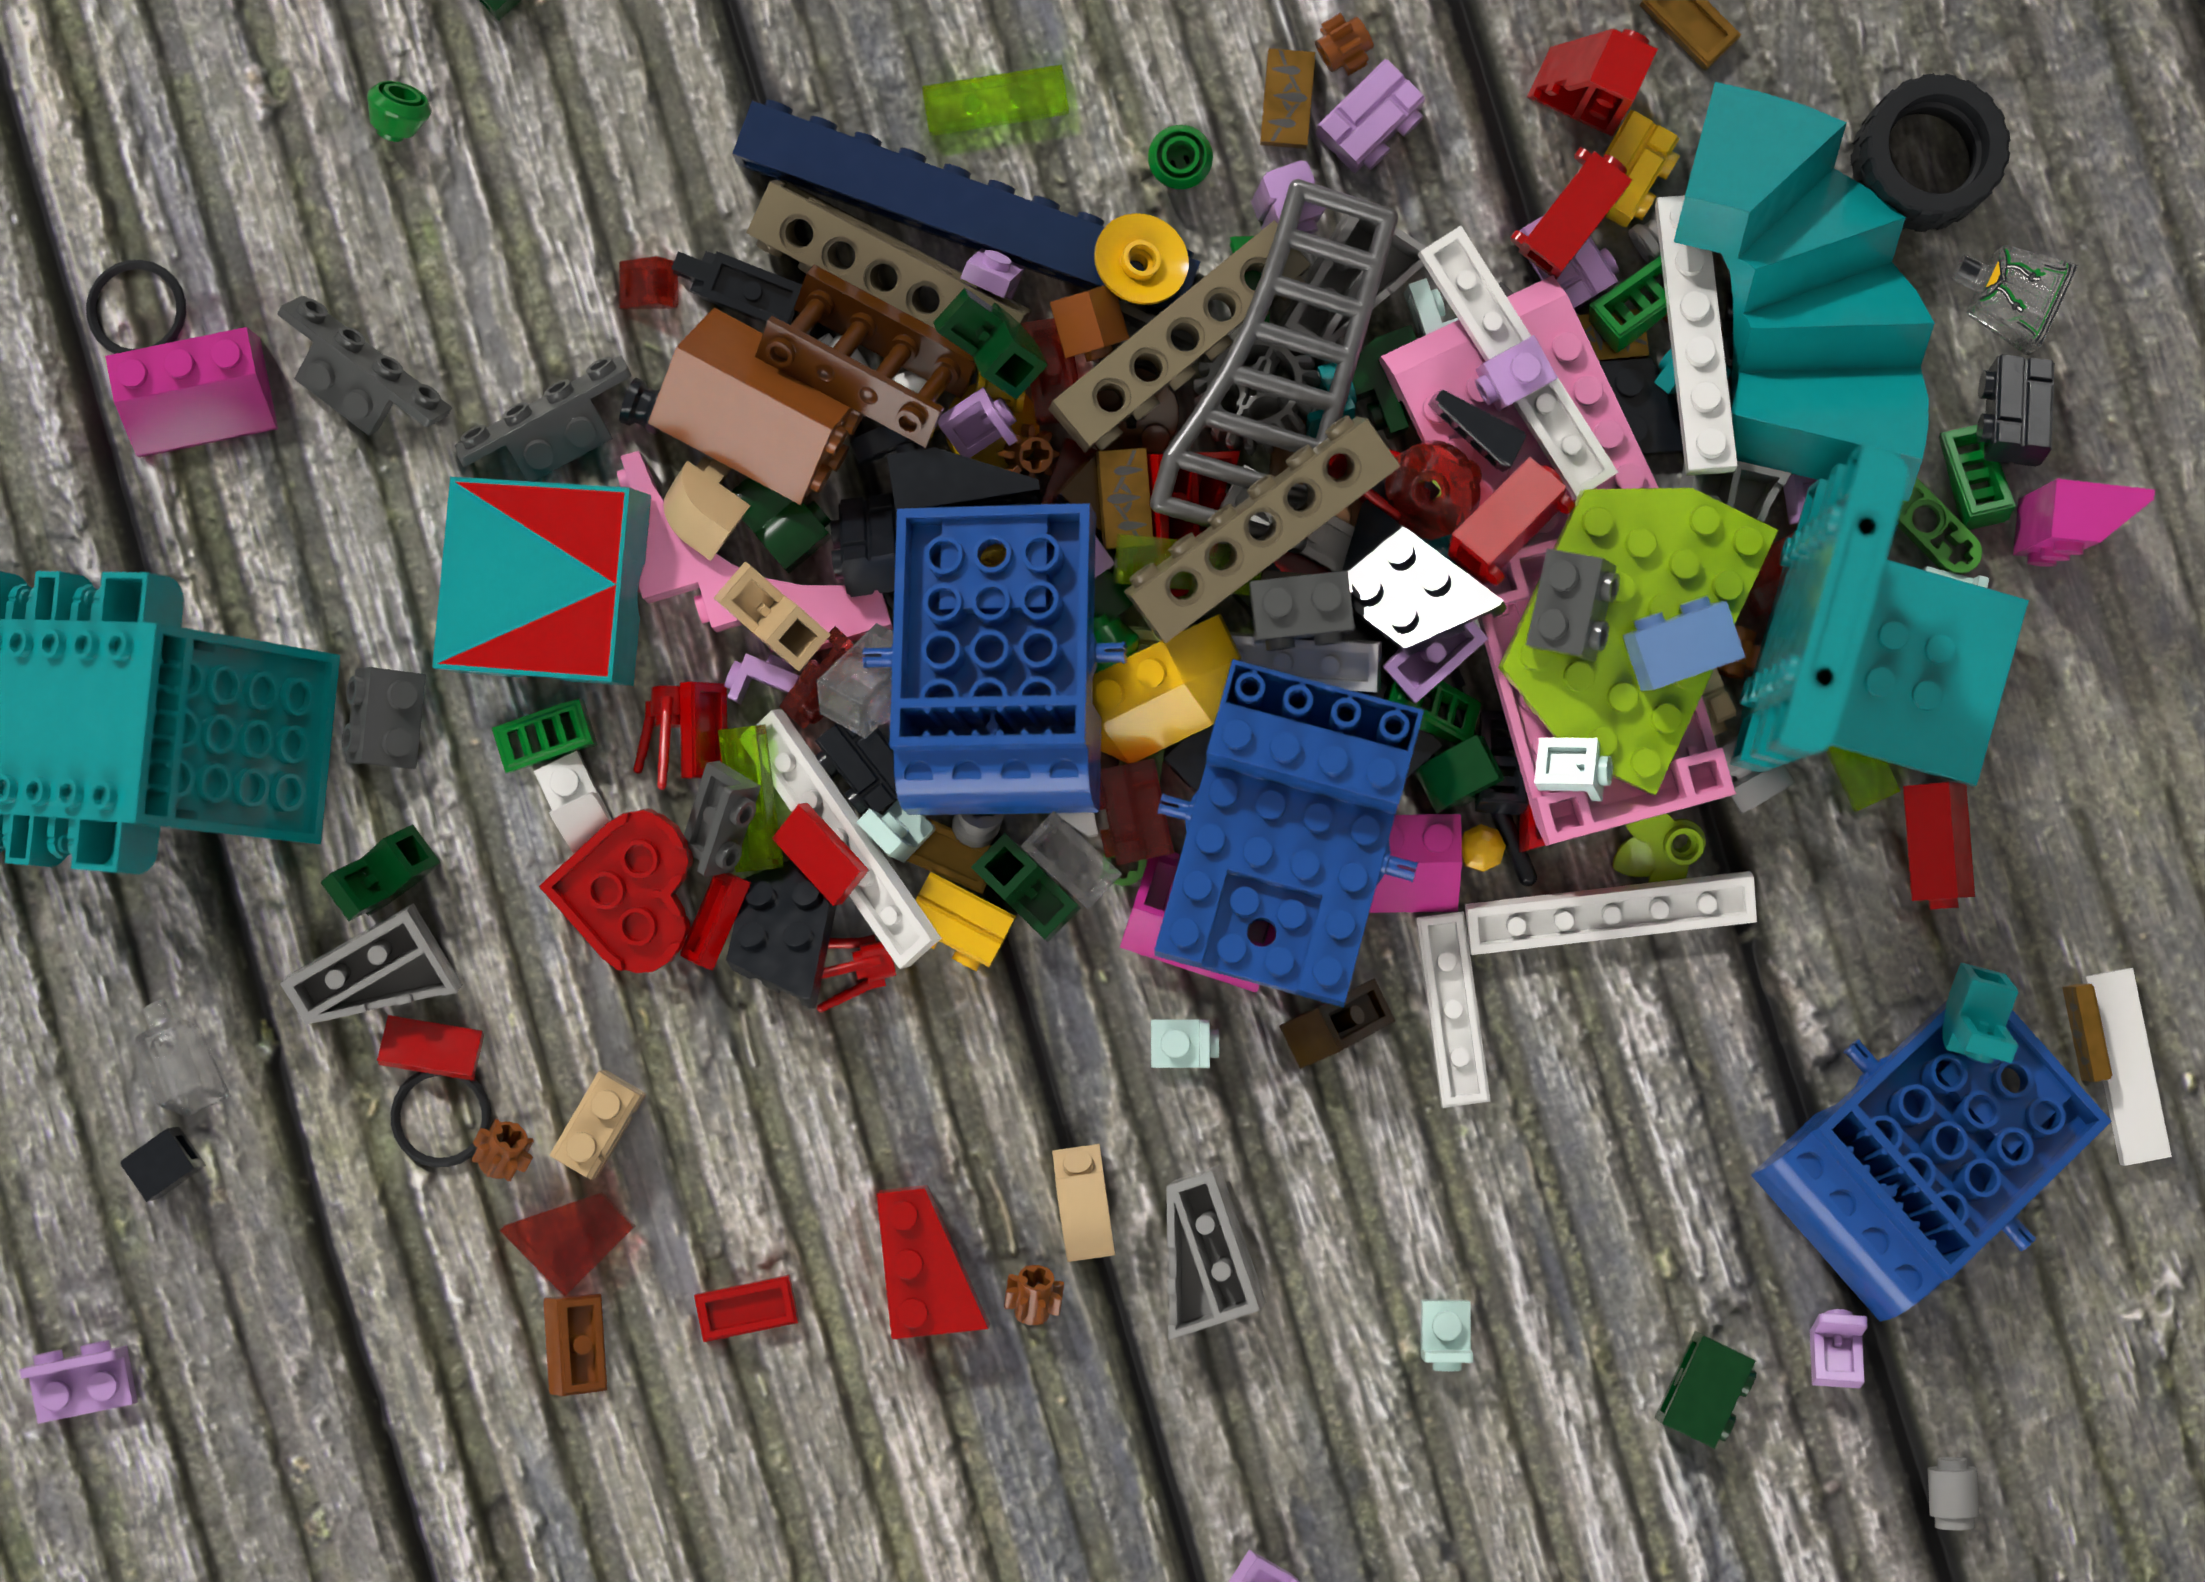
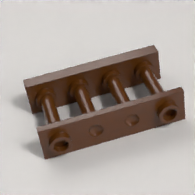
(881, 329)

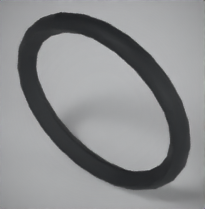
(124, 266)
(409, 1149)

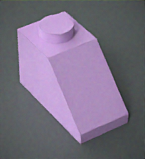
(1426, 668)

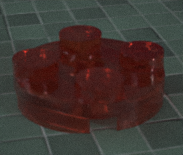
(1458, 484)

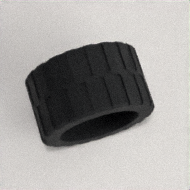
(1962, 107)

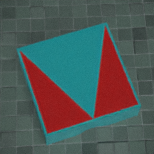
(541, 580)

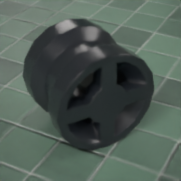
(639, 405)

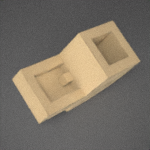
(701, 508)
(772, 616)
(1083, 1203)

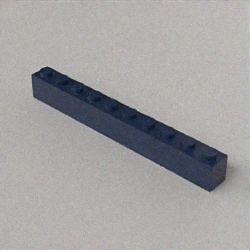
(927, 196)

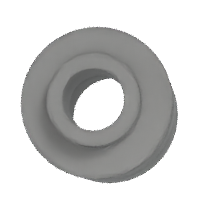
(1953, 1494)

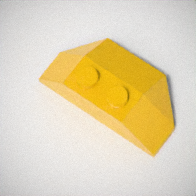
(1164, 691)

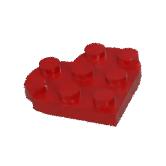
(624, 891)

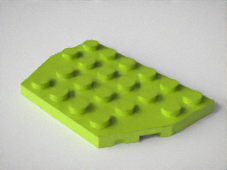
(1666, 553)

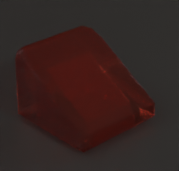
(647, 284)

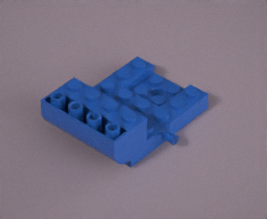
(995, 661)
(1288, 832)
(1928, 1161)

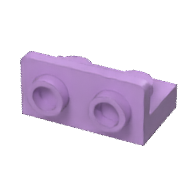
(80, 1383)

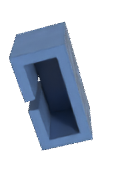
(1683, 645)

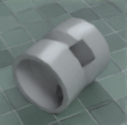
(1755, 787)

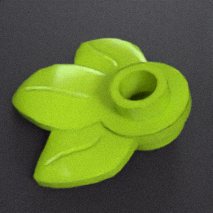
(1652, 852)

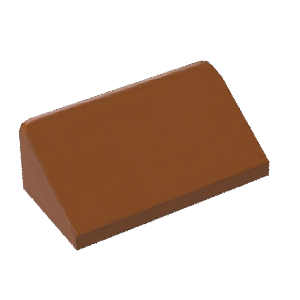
(575, 1344)

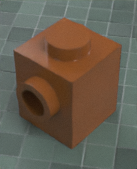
(1089, 323)

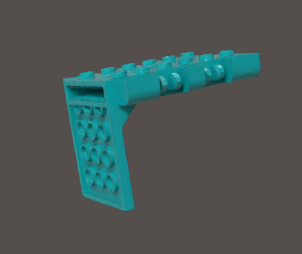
(1874, 647)
(149, 725)

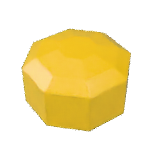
(1482, 848)

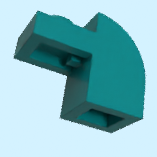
(1979, 1014)

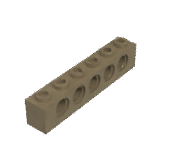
(786, 204)
(1078, 405)
(1367, 465)

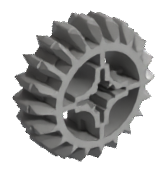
(1287, 413)

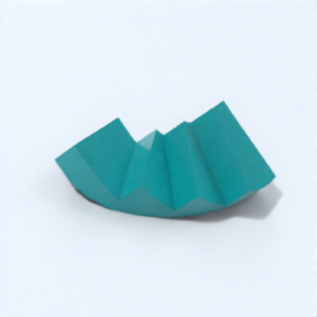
(1820, 312)

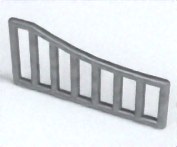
(1255, 327)

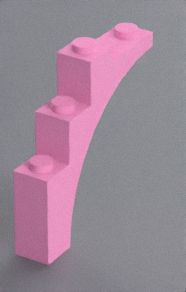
(677, 568)

